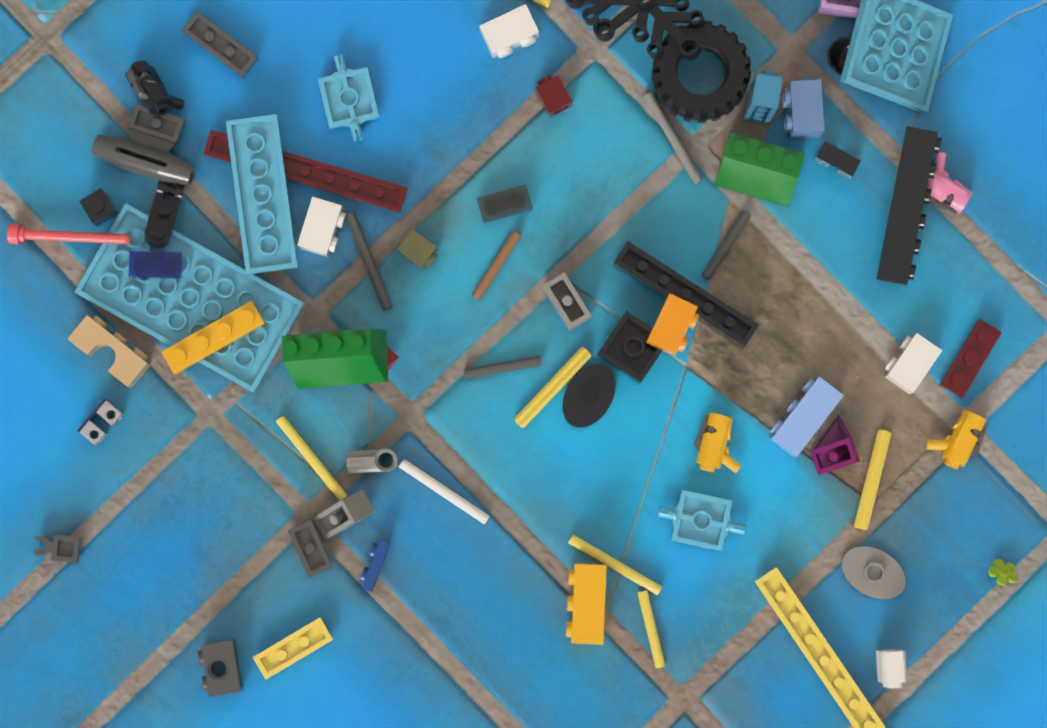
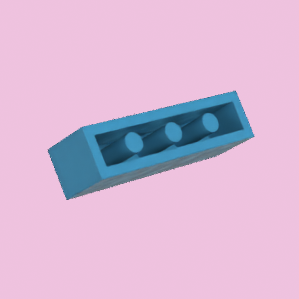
(763, 98)

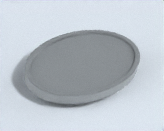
(873, 572)

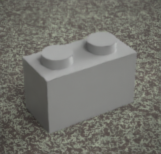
(566, 302)

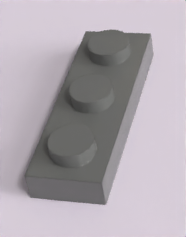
(219, 44)

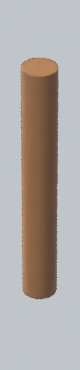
(496, 265)

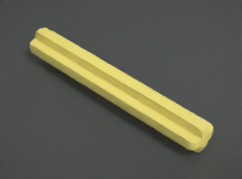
(552, 387)
(872, 479)

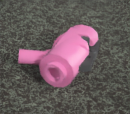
(945, 192)

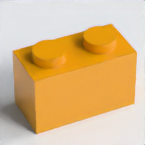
(672, 325)

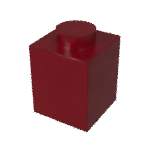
(553, 95)

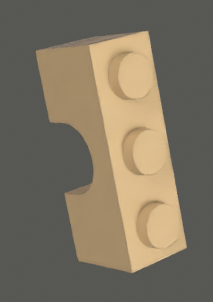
(128, 363)

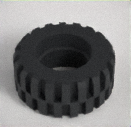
(709, 106)

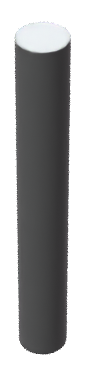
(726, 245)
(502, 367)

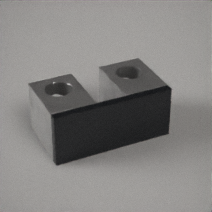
(837, 158)

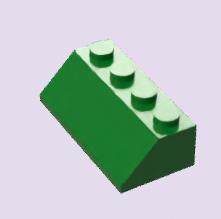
(336, 358)

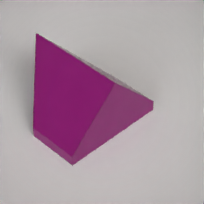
(834, 449)

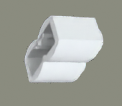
(891, 667)

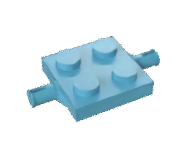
(348, 98)
(701, 520)

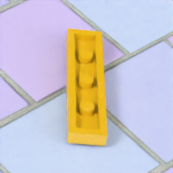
(213, 337)

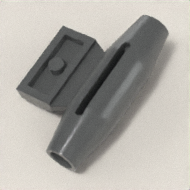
(148, 148)

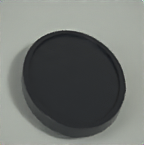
(588, 395)

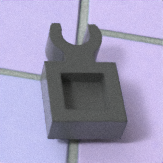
(63, 548)

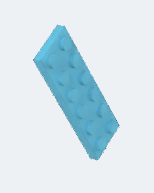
(261, 194)

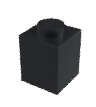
(99, 207)

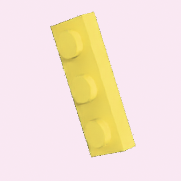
(293, 648)

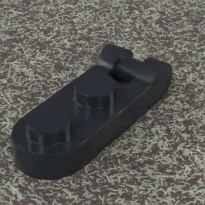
(163, 215)

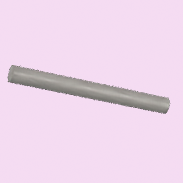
(673, 138)

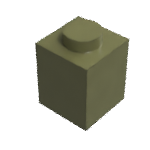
(418, 250)

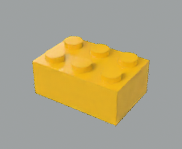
(586, 604)

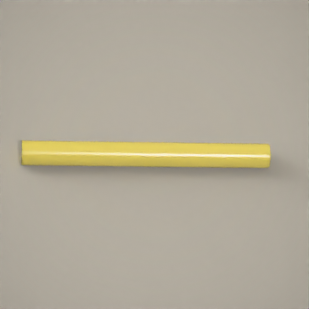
(312, 459)
(615, 564)

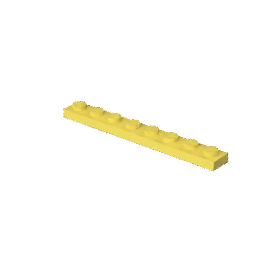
(817, 651)

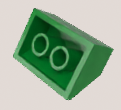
(759, 169)

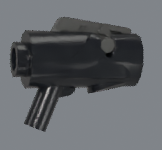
(151, 89)

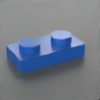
(370, 575)

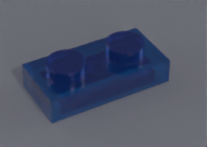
(155, 264)

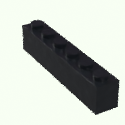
(907, 205)
(665, 280)

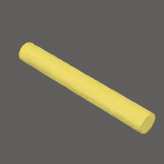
(651, 629)

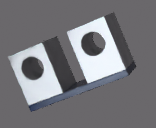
(89, 427)

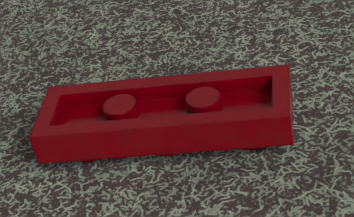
(970, 358)

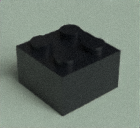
(628, 349)

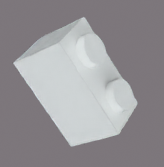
(509, 32)
(321, 226)
(912, 363)

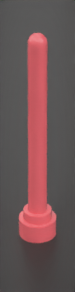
(17, 234)

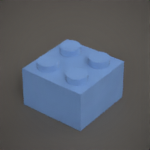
(804, 110)

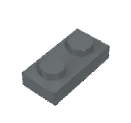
(310, 548)

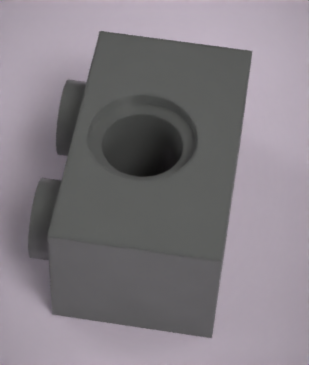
(231, 680)

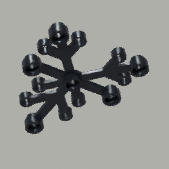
(662, 22)

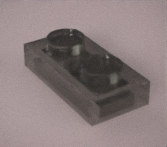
(504, 203)

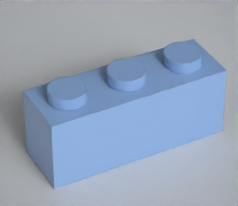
(805, 416)

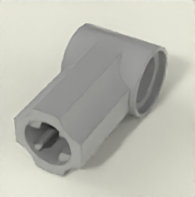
(369, 461)

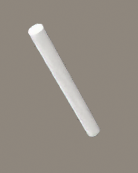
(444, 491)

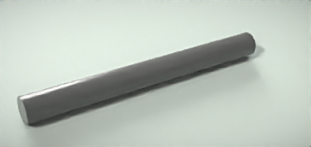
(369, 261)

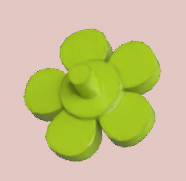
(1004, 572)

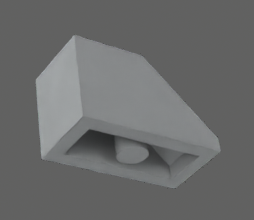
(343, 514)

